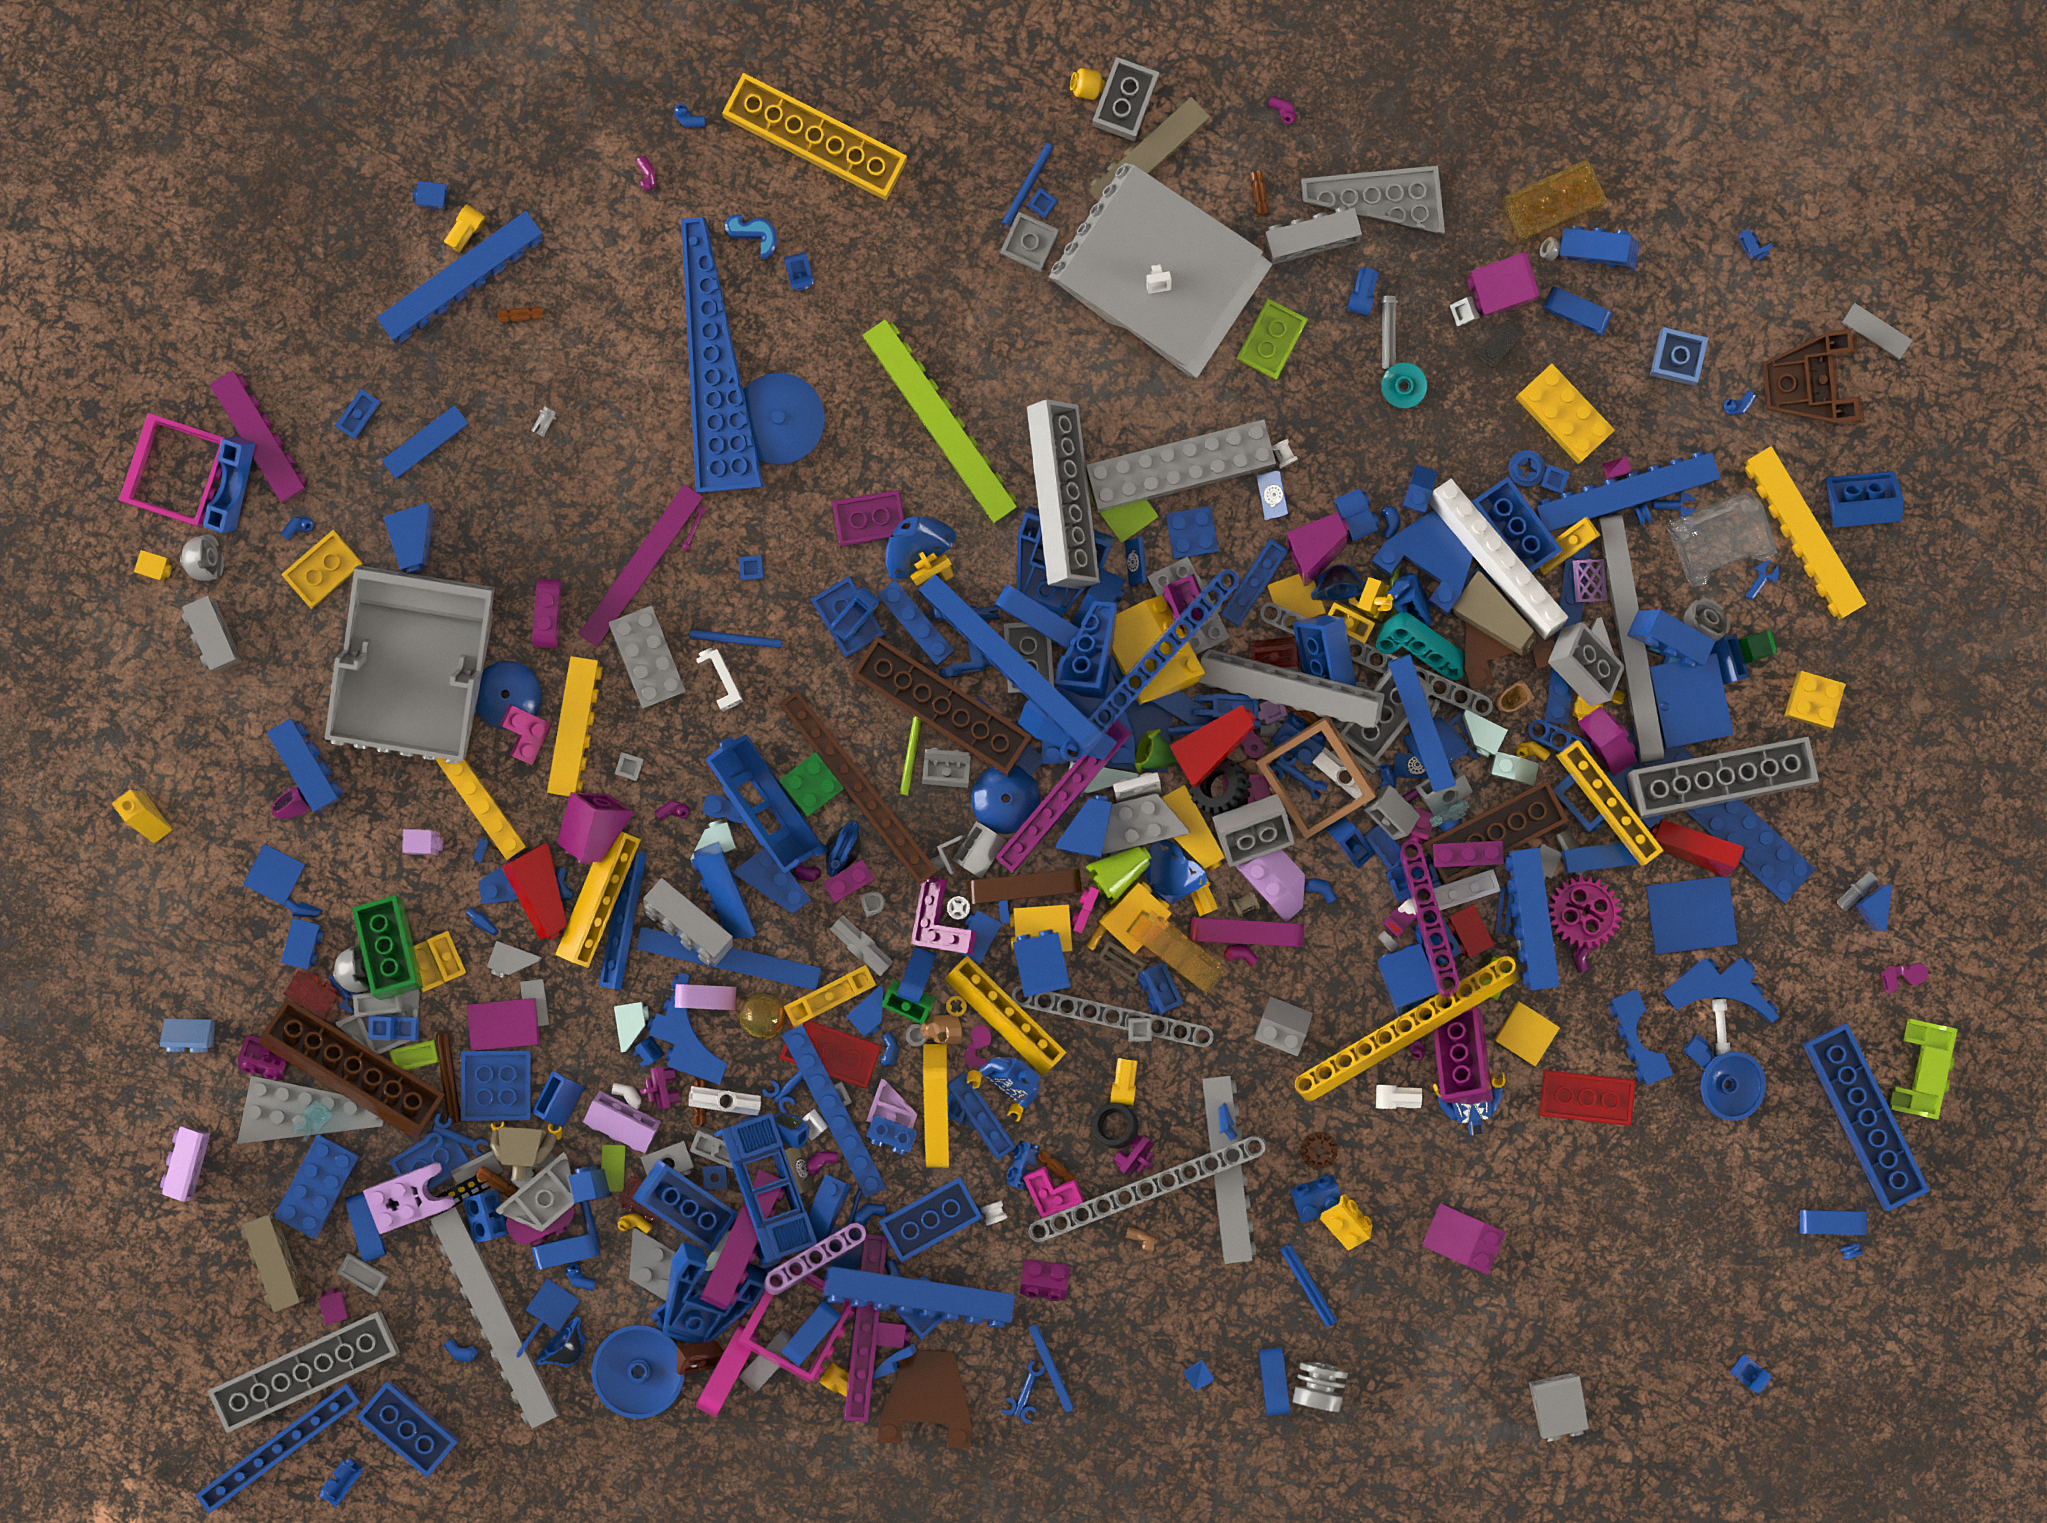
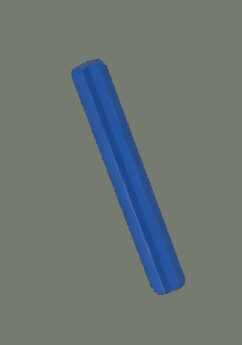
(1308, 1285)

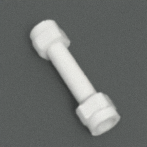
(1719, 1007)

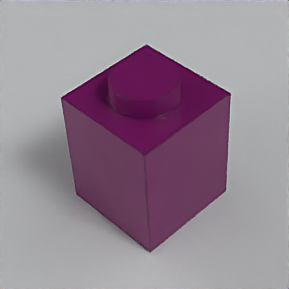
(333, 1306)
(892, 1334)

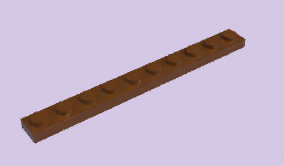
(858, 787)

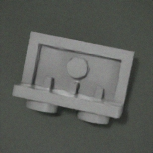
(946, 767)

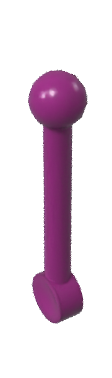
(700, 511)

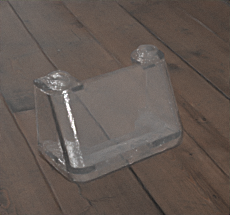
(1721, 536)

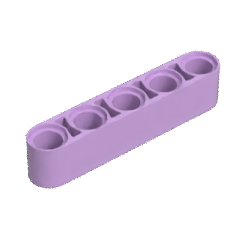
(806, 1266)

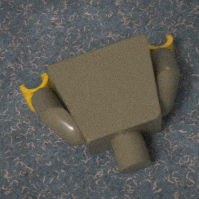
(522, 1147)

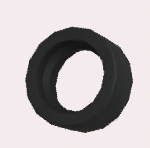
(1100, 1117)

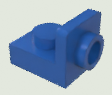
(1750, 244)

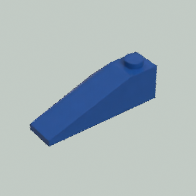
(1088, 659)
(1042, 728)

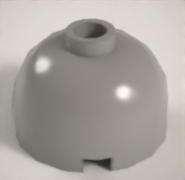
(202, 559)
(1707, 618)
(351, 970)

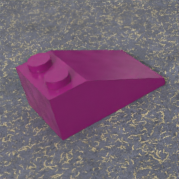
(1463, 1239)

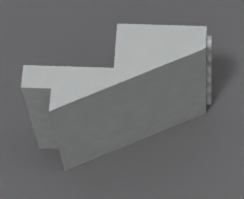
(1150, 225)
(410, 664)

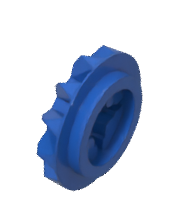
(1536, 463)

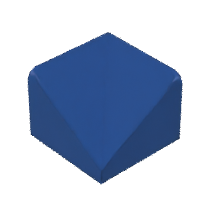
(1198, 1375)

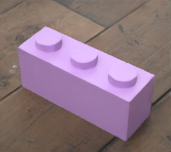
(422, 842)
(621, 1122)

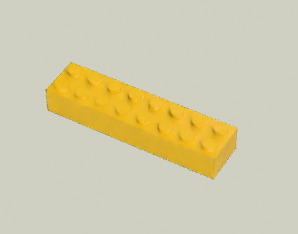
(814, 136)

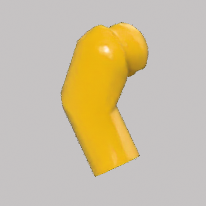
(1532, 748)
(632, 1221)

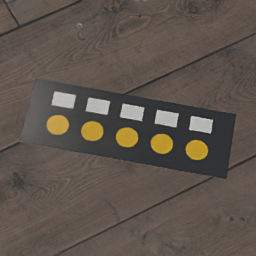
(464, 1189)

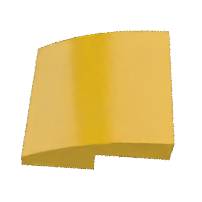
(438, 961)
(1526, 1033)

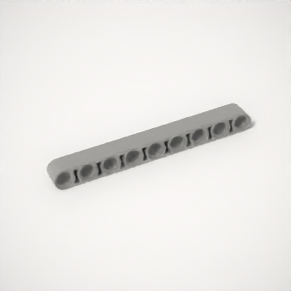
(1124, 1014)

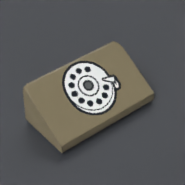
(799, 1170)

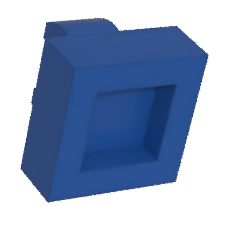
(649, 1051)

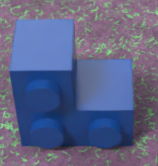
(1106, 591)

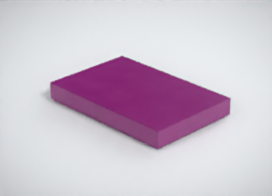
(867, 517)
(503, 1024)

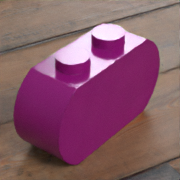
(547, 613)
(526, 1234)

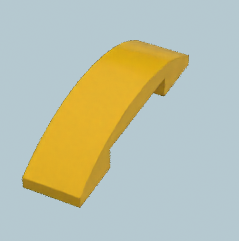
(829, 996)

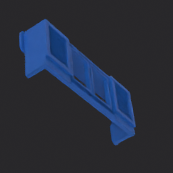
(741, 762)
(783, 1234)

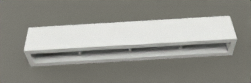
(1498, 559)

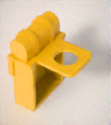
(1373, 589)

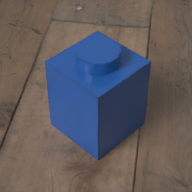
(430, 195)

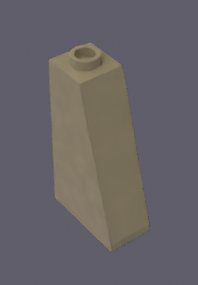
(1491, 613)

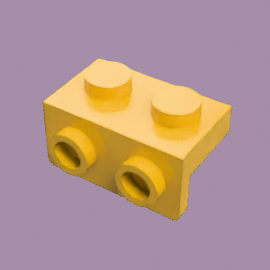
(1347, 1223)

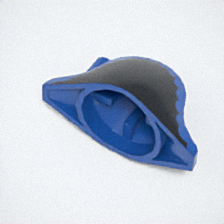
(1338, 583)
(842, 848)
(565, 1347)

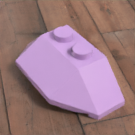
(1277, 881)

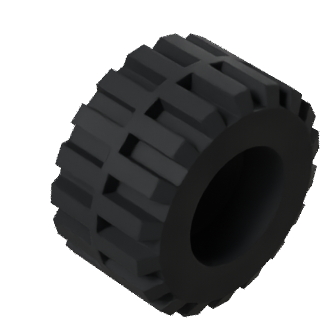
(1234, 795)

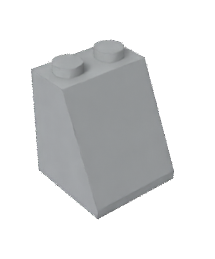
(1559, 1406)

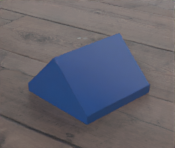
(1875, 907)

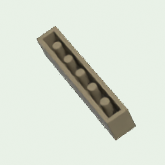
(1157, 144)

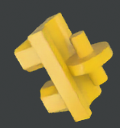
(939, 566)

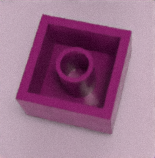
(1608, 740)

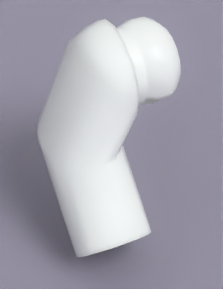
(629, 1093)

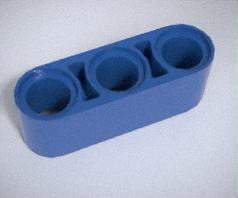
(1577, 310)
(1549, 733)
(916, 974)
(1833, 1222)
(366, 1233)
(565, 1250)
(811, 1333)
(1274, 1381)

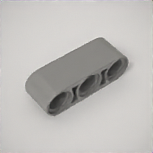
(762, 1369)

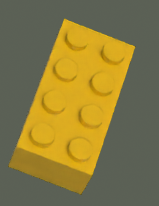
(1565, 413)

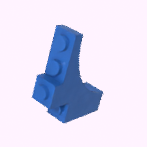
(1732, 983)
(688, 1052)

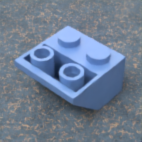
(191, 1033)

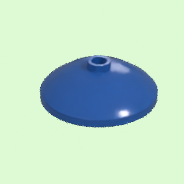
(518, 680)
(1002, 816)
(1744, 1089)

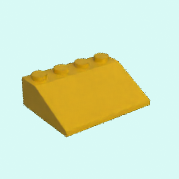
(1136, 632)

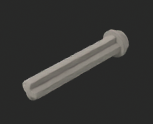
(1388, 331)

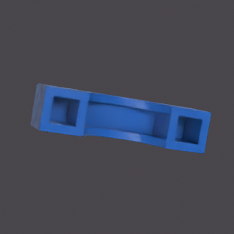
(224, 510)
(915, 623)
(1628, 1009)

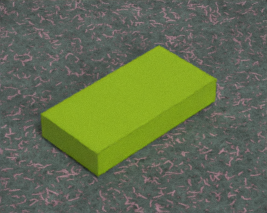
(415, 1055)
(614, 1165)

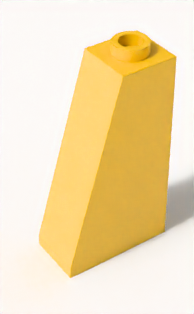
(142, 815)
(1200, 841)

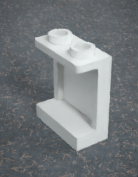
(734, 697)

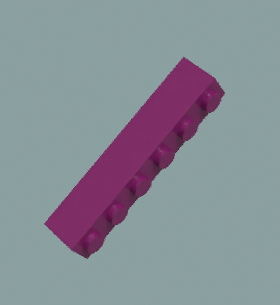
(254, 426)
(740, 1247)

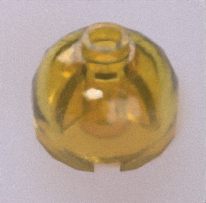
(762, 1015)

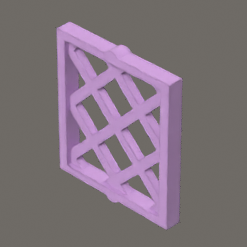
(1603, 592)

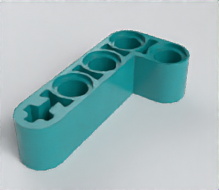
(1422, 642)

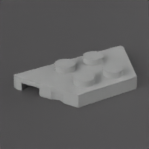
(1140, 823)
(359, 1027)
(543, 1197)
(650, 1263)

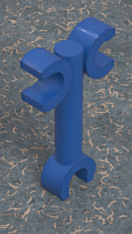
(1285, 764)
(781, 1095)
(440, 1129)
(1019, 1409)

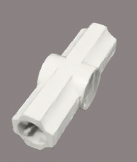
(1332, 766)
(738, 1103)

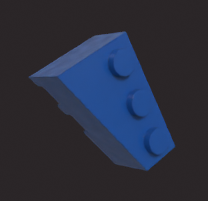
(1599, 247)
(1671, 637)
(767, 877)

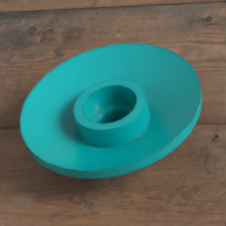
(1415, 382)

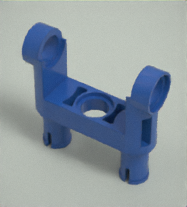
(978, 661)

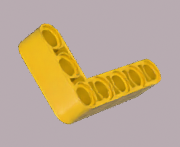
(935, 1105)

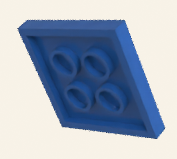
(495, 1085)

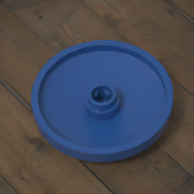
(784, 417)
(637, 1372)

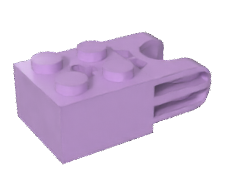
(412, 1195)

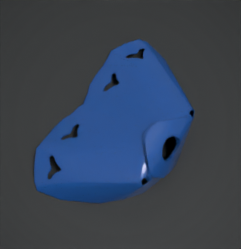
(919, 537)
(1172, 874)

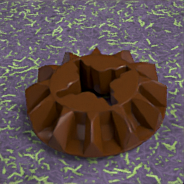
(1309, 1156)

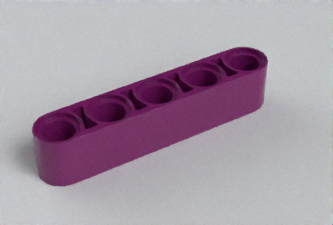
(1246, 932)

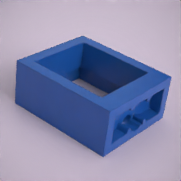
(1559, 789)

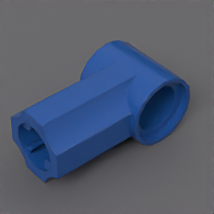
(1362, 296)

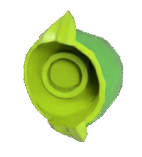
(1157, 756)

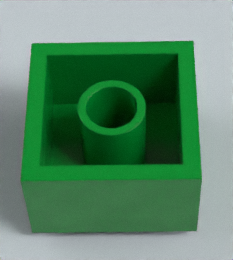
(811, 784)

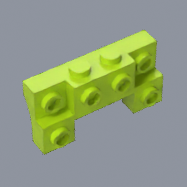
(1931, 1070)

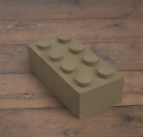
(273, 1262)

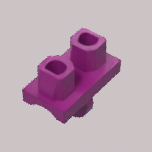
(659, 1078)
(1139, 1157)

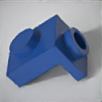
(799, 271)
(1751, 1374)

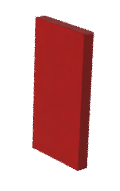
(842, 1054)
(1587, 1097)

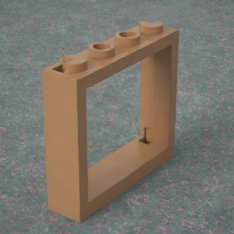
(1345, 755)

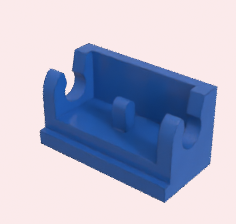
(1399, 884)

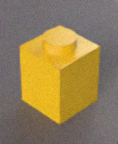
(153, 566)

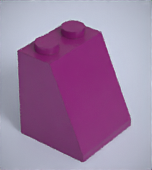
(1503, 285)
(1317, 545)
(591, 825)

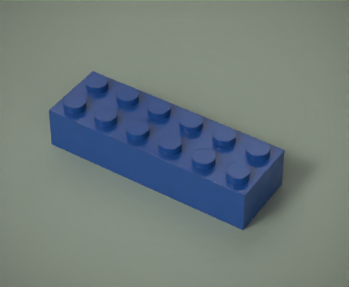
(1533, 919)

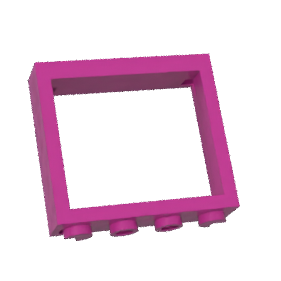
(139, 460)
(826, 1350)

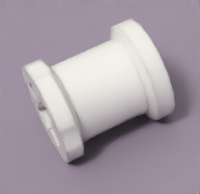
(1284, 453)

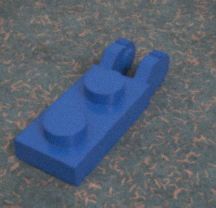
(1225, 703)

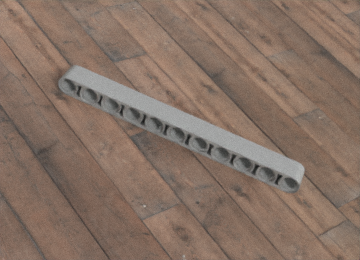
(1367, 650)
(1632, 651)
(1138, 1196)

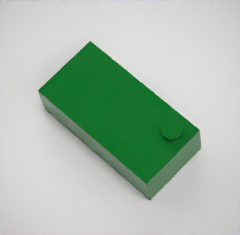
(387, 947)

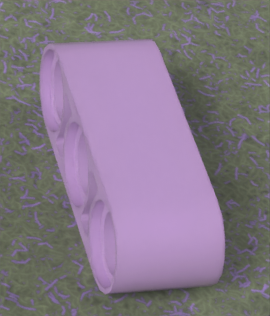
(705, 997)

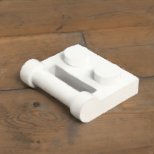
(1142, 786)

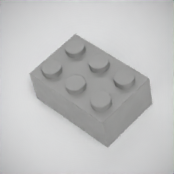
(1125, 99)
(211, 635)
(1033, 648)
(1586, 664)
(1253, 830)

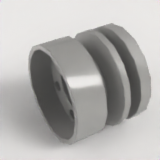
(1320, 1386)

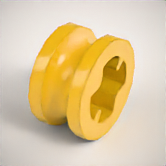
(963, 1005)

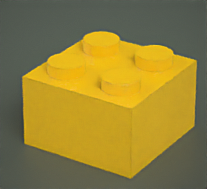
(1814, 700)

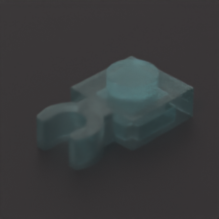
(1454, 811)
(314, 1117)

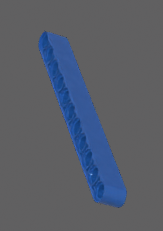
(1062, 632)
(1159, 659)
(1010, 664)

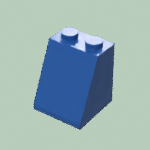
(411, 537)
(1088, 829)
(1041, 963)
(1407, 978)

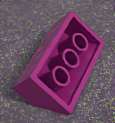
(1463, 1059)

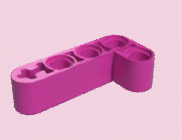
(725, 1374)

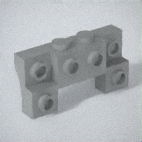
(1212, 630)

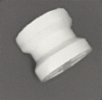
(958, 907)
(993, 1212)

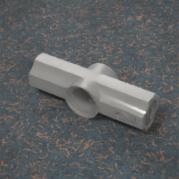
(861, 945)

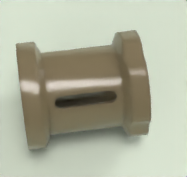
(1245, 904)

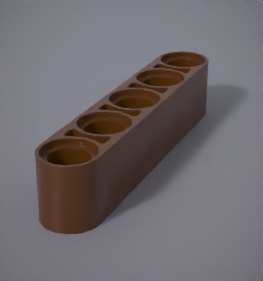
(1024, 886)

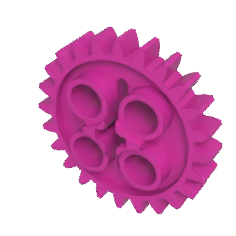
(1576, 931)

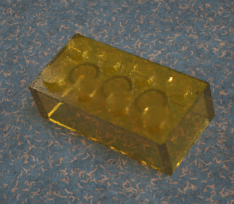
(1554, 200)
(1176, 950)

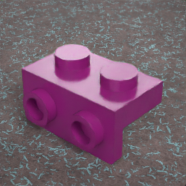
(1181, 594)
(1044, 1280)

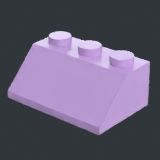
(185, 1163)

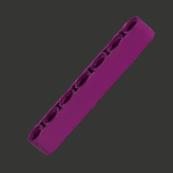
(1429, 907)

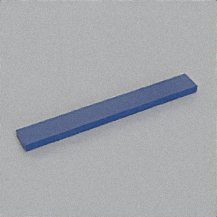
(735, 960)

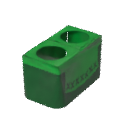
(1757, 646)

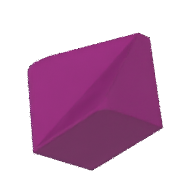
(1616, 468)

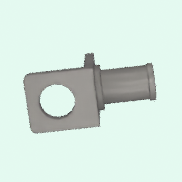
(943, 859)

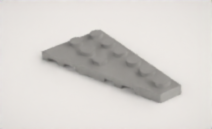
(1394, 196)
(276, 1108)

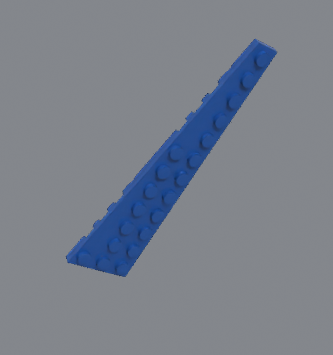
(720, 420)

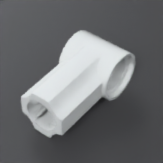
(1392, 1097)

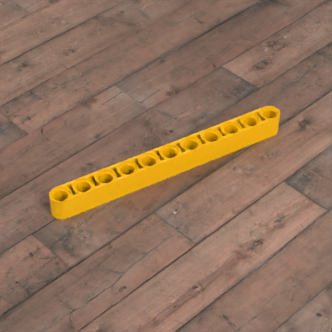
(1395, 1029)

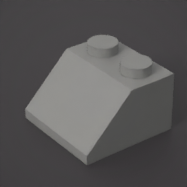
(1283, 1026)

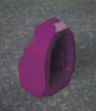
(290, 804)

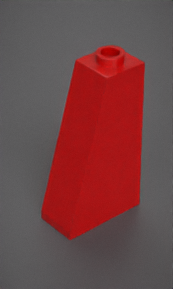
(1211, 744)
(1697, 847)
(537, 890)

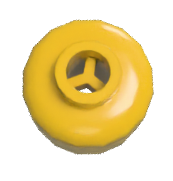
(1087, 83)

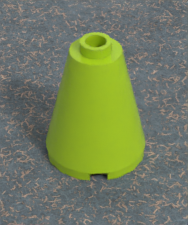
(1118, 872)

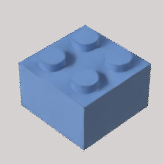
(1679, 356)

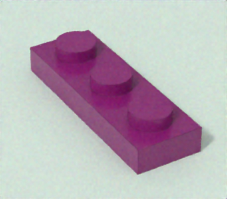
(1468, 854)

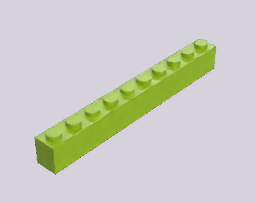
(940, 422)

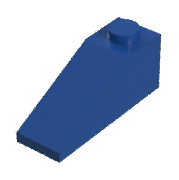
(828, 1206)

